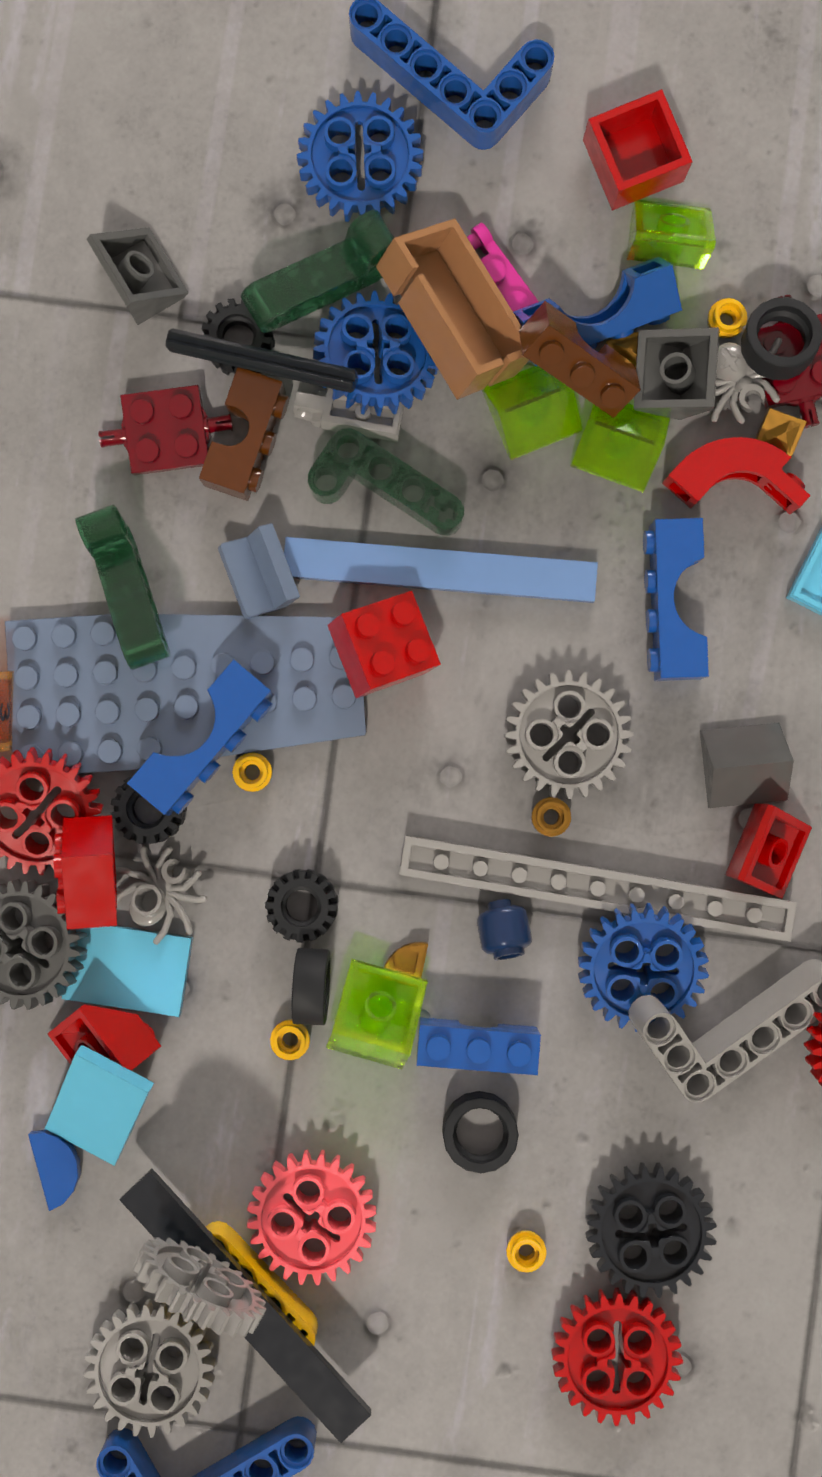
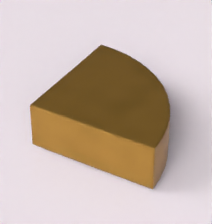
(408, 959)

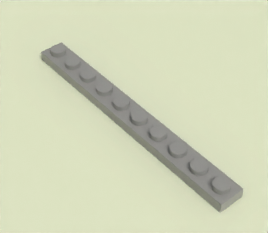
(596, 887)

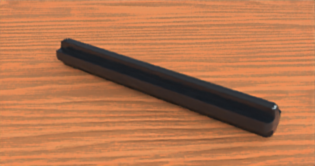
(262, 360)

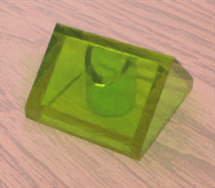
(672, 232)
(532, 411)
(621, 446)

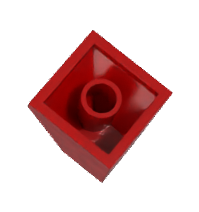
(107, 1031)

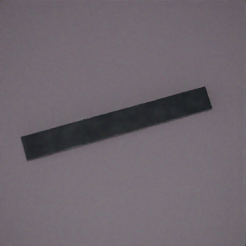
(276, 1335)

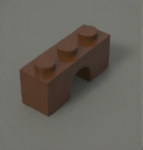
(556, 346)
(237, 467)

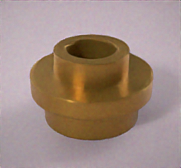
(562, 822)

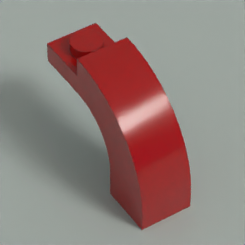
(737, 459)

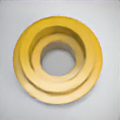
(732, 308)
(240, 767)
(285, 1051)
(526, 1263)

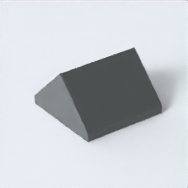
(138, 271)
(677, 371)
(746, 765)

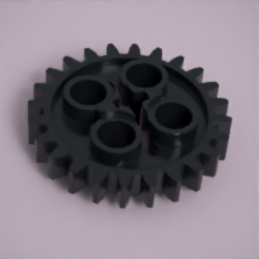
(652, 1266)

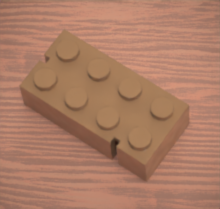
(454, 307)

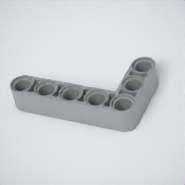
(735, 1043)

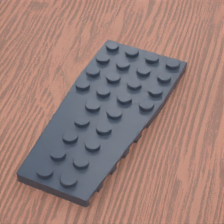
(89, 704)

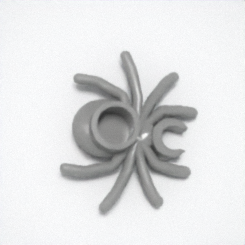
(739, 380)
(159, 892)

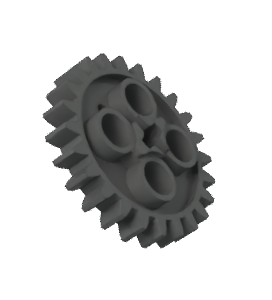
(27, 946)

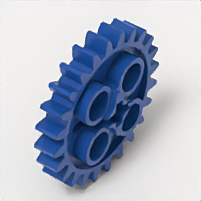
(395, 156)
(406, 353)
(648, 934)

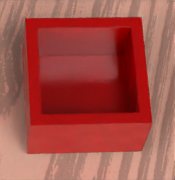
(637, 149)
(383, 644)
(86, 872)

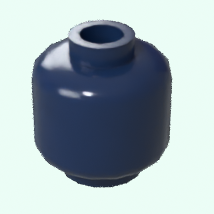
(504, 930)

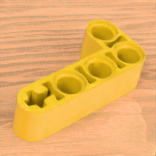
(268, 1280)

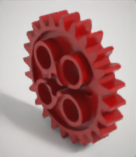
(18, 796)
(581, 1356)

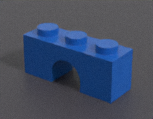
(465, 1047)

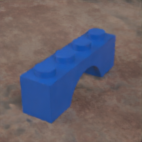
(644, 297)
(676, 649)
(169, 779)

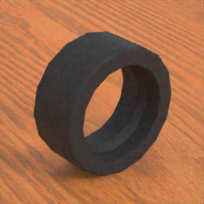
(790, 312)
(311, 986)
(497, 1157)

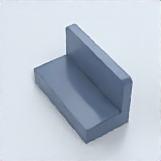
(259, 572)

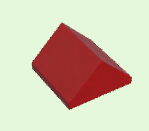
(768, 849)

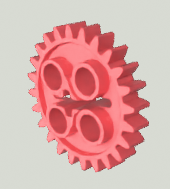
(287, 1243)

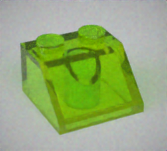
(377, 1014)

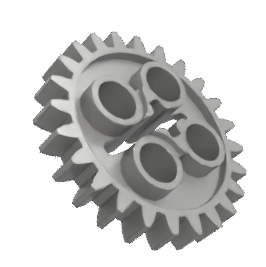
(593, 760)
(199, 1287)
(115, 1359)

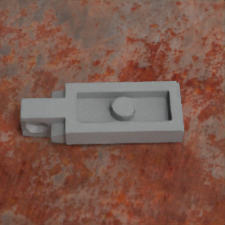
(333, 416)

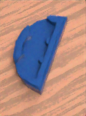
(57, 1166)

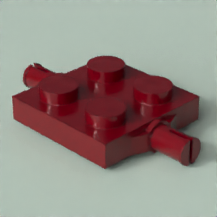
(803, 388)
(165, 429)

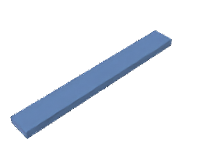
(441, 570)

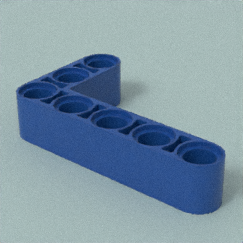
(448, 79)
(270, 1446)

